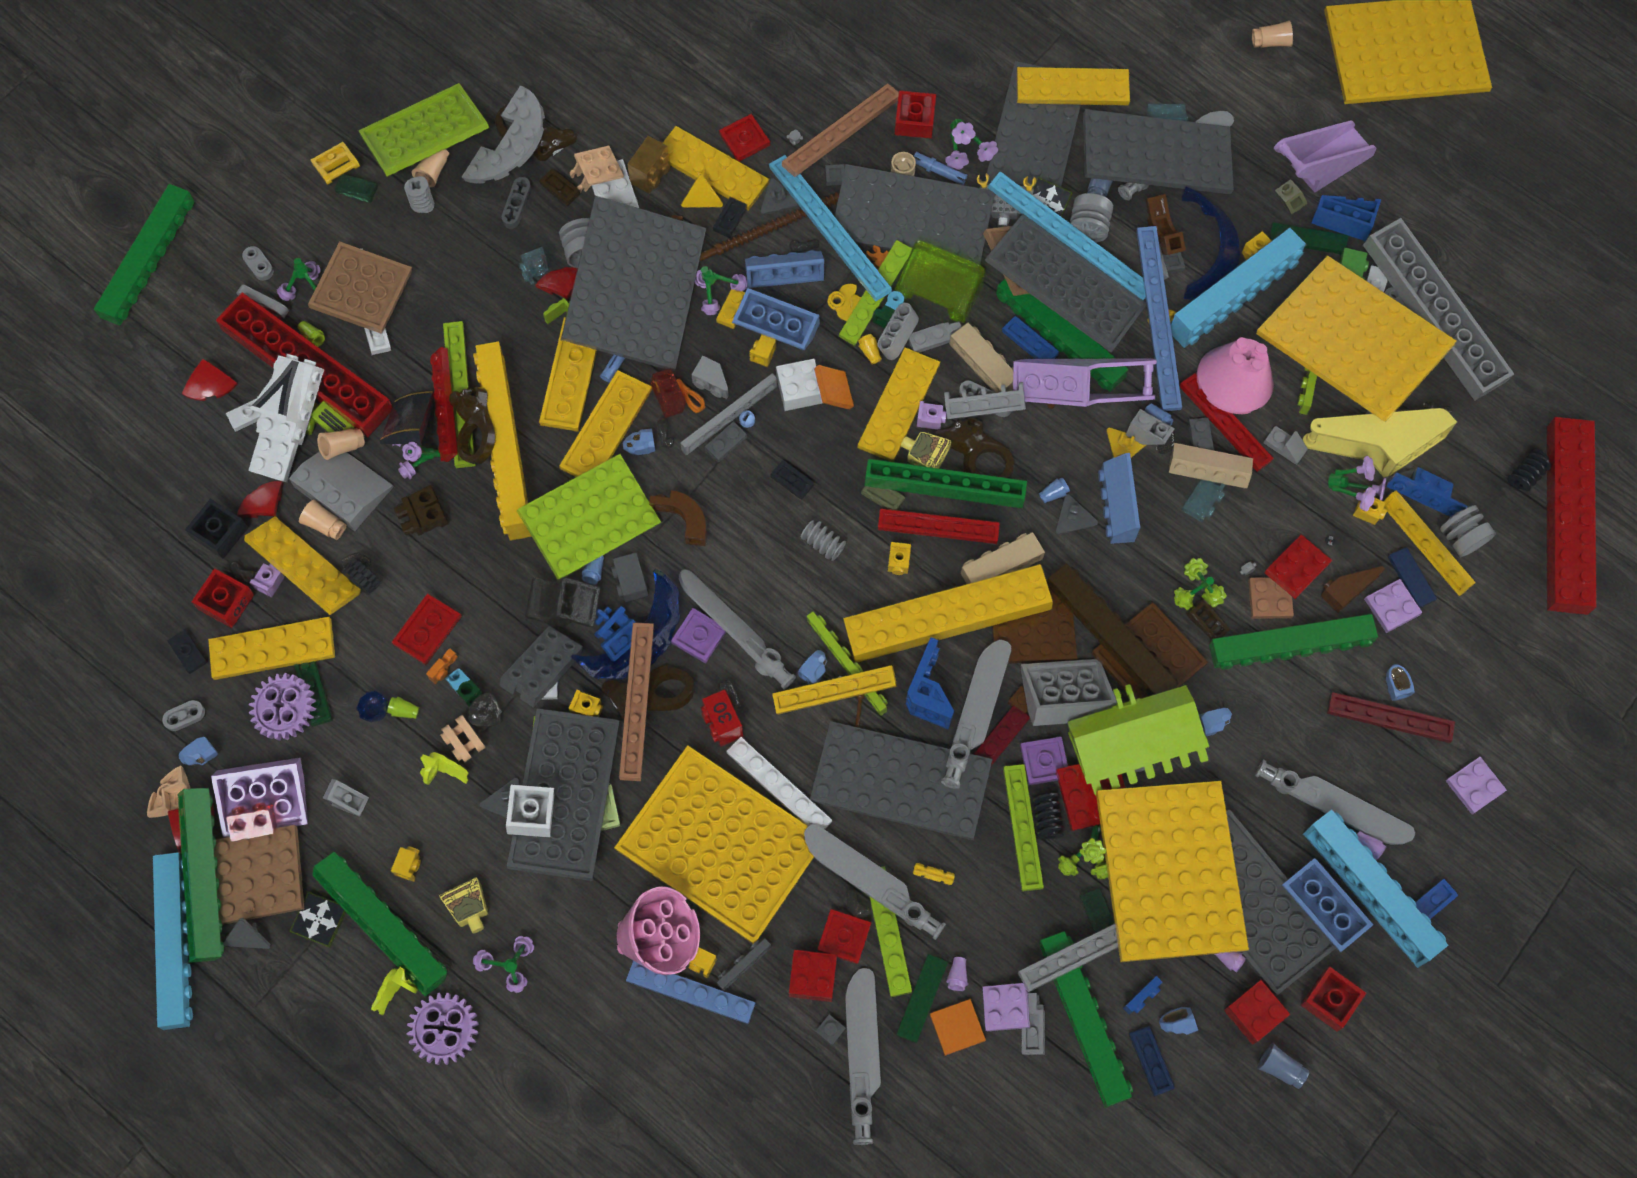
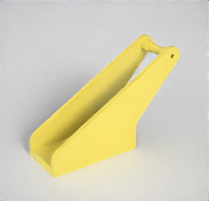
(1388, 443)

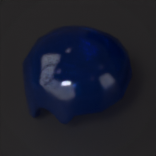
(372, 706)

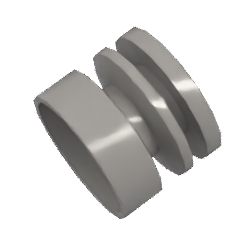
(1092, 215)
(572, 239)
(1466, 528)

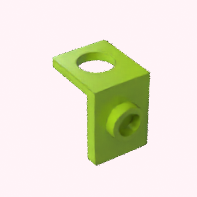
(555, 310)

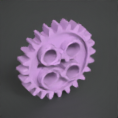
(282, 706)
(446, 1008)

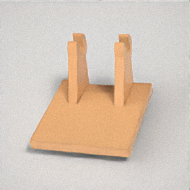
(597, 166)

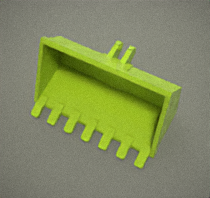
(1138, 736)

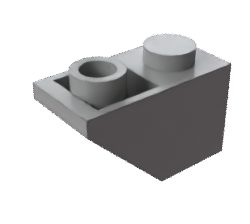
(709, 376)
(1149, 429)

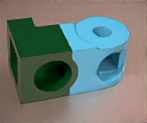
(883, 316)
(463, 686)

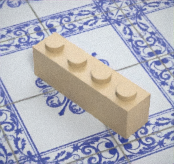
(982, 358)
(1210, 465)
(1006, 559)

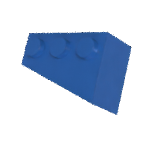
(1346, 216)

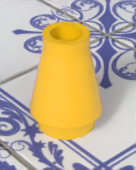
(869, 347)

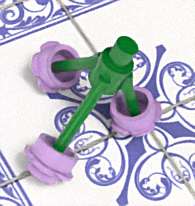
(301, 270)
(706, 278)
(413, 452)
(515, 981)

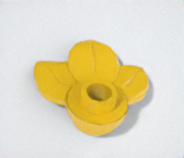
(848, 301)

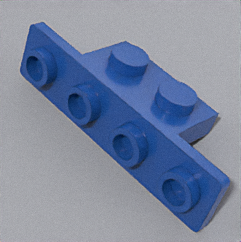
(1427, 490)

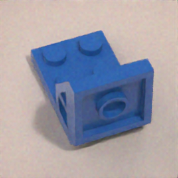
(926, 697)

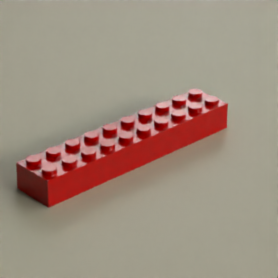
(339, 387)
(1571, 516)

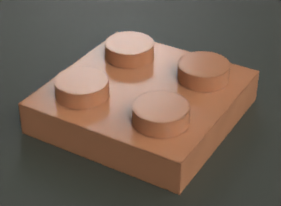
(1269, 600)

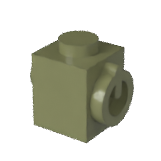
(1291, 196)

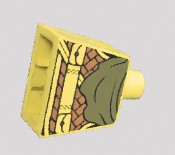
(926, 450)
(467, 904)

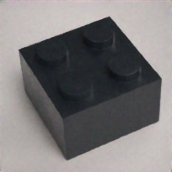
(216, 528)

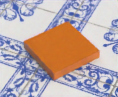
(833, 387)
(957, 1027)

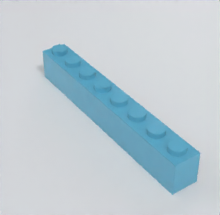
(171, 943)

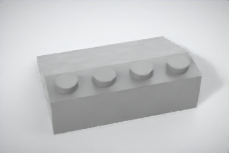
(341, 486)
(1065, 690)

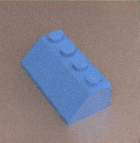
(784, 269)
(776, 319)
(1119, 499)
(1327, 905)

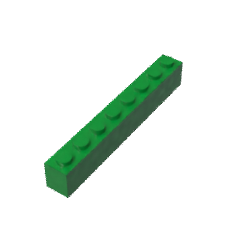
(144, 255)
(1063, 335)
(945, 483)
(1293, 641)
(199, 875)
(379, 923)
(1089, 1028)

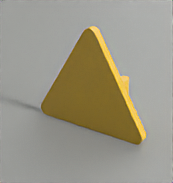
(701, 195)
(1122, 444)

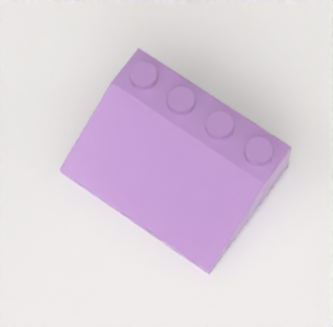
(271, 782)

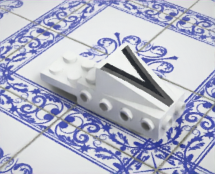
(284, 416)

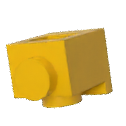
(763, 350)
(1372, 515)
(899, 550)
(578, 701)
(406, 863)
(703, 961)

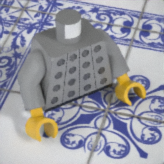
(1001, 208)

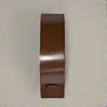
(1169, 238)
(687, 509)

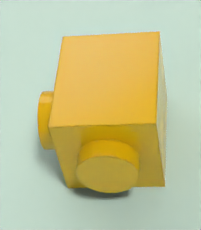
(1255, 245)

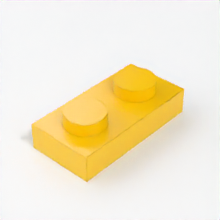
(730, 308)

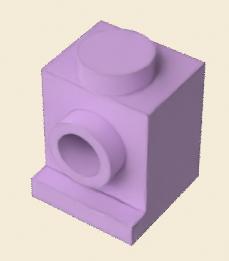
(929, 421)
(267, 585)

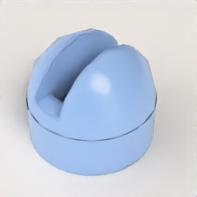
(749, 421)

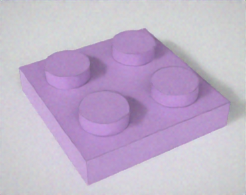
(1393, 606)
(1476, 785)
(1006, 1007)

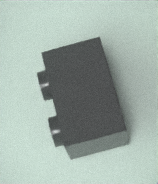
(630, 577)

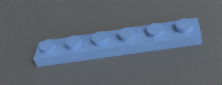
(692, 993)

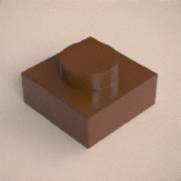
(1019, 700)

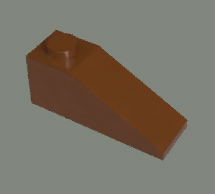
(1348, 587)

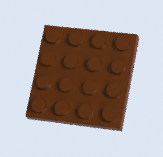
(1040, 636)
(1163, 642)

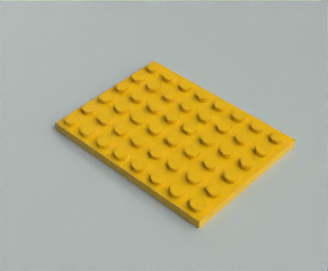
(1407, 49)
(1356, 338)
(719, 844)
(1171, 871)

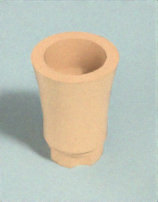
(1273, 35)
(431, 167)
(339, 442)
(322, 520)

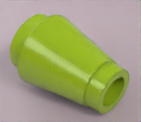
(311, 333)
(401, 708)

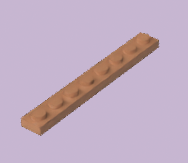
(840, 130)
(636, 702)

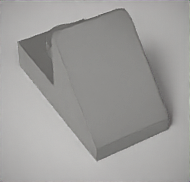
(1288, 446)
(345, 798)

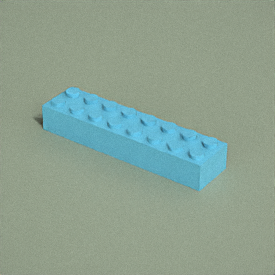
(1237, 288)
(1375, 888)

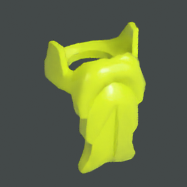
(437, 762)
(390, 985)

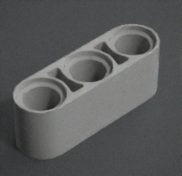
(898, 331)

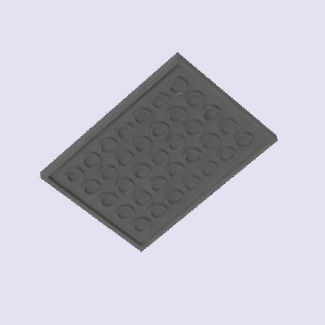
(633, 283)

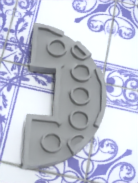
(516, 145)

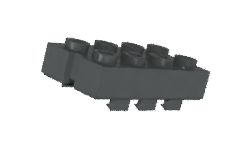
(540, 666)

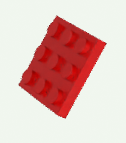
(1079, 796)

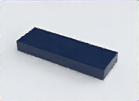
(1412, 577)
(1151, 1061)

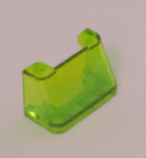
(941, 279)

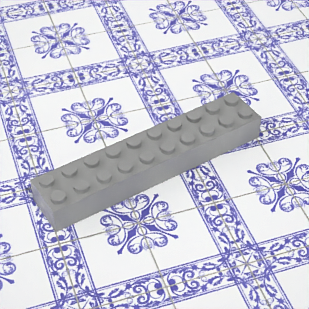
(1433, 299)

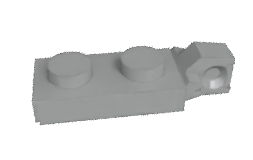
(932, 336)
(1034, 1037)

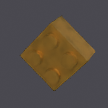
(649, 164)

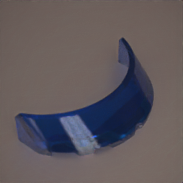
(1229, 246)
(664, 617)

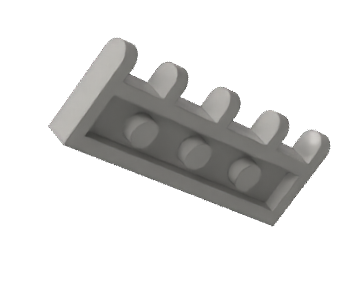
(985, 403)

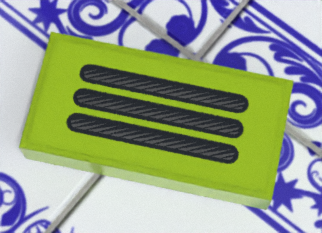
(329, 419)

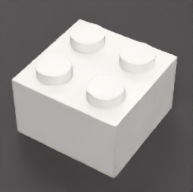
(798, 384)
(530, 811)

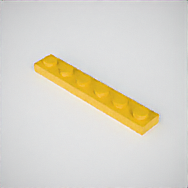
(1428, 543)
(834, 689)

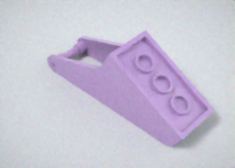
(1325, 153)
(1069, 380)

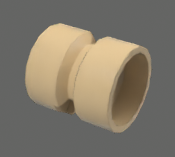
(903, 163)

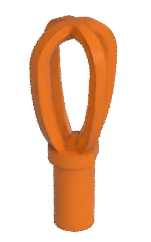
(687, 391)

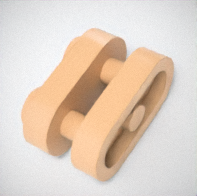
(450, 736)

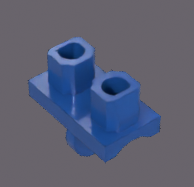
(617, 617)

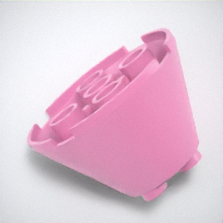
(1236, 376)
(660, 931)

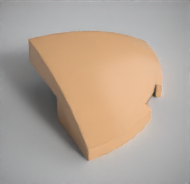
(166, 796)

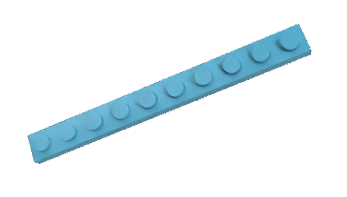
(832, 231)
(1067, 233)

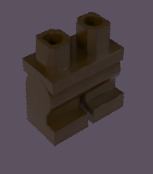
(423, 511)

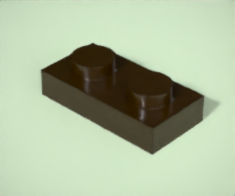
(559, 187)

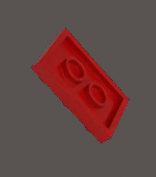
(1298, 566)
(426, 629)

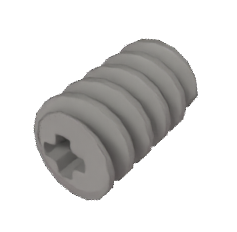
(419, 195)
(822, 540)

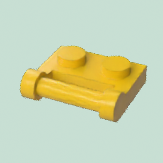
(333, 158)

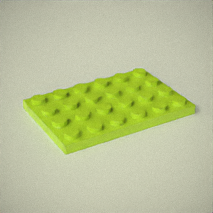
(423, 129)
(588, 516)

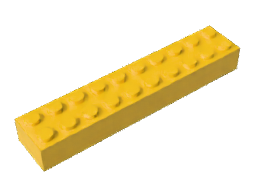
(505, 454)
(948, 613)

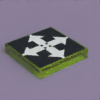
(1052, 195)
(318, 920)

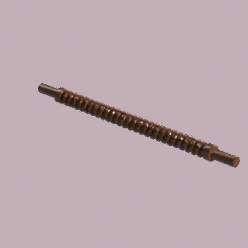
(725, 246)

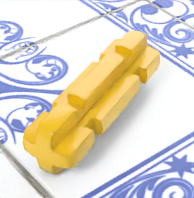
(933, 874)

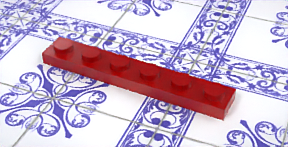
(444, 410)
(1228, 425)
(938, 526)

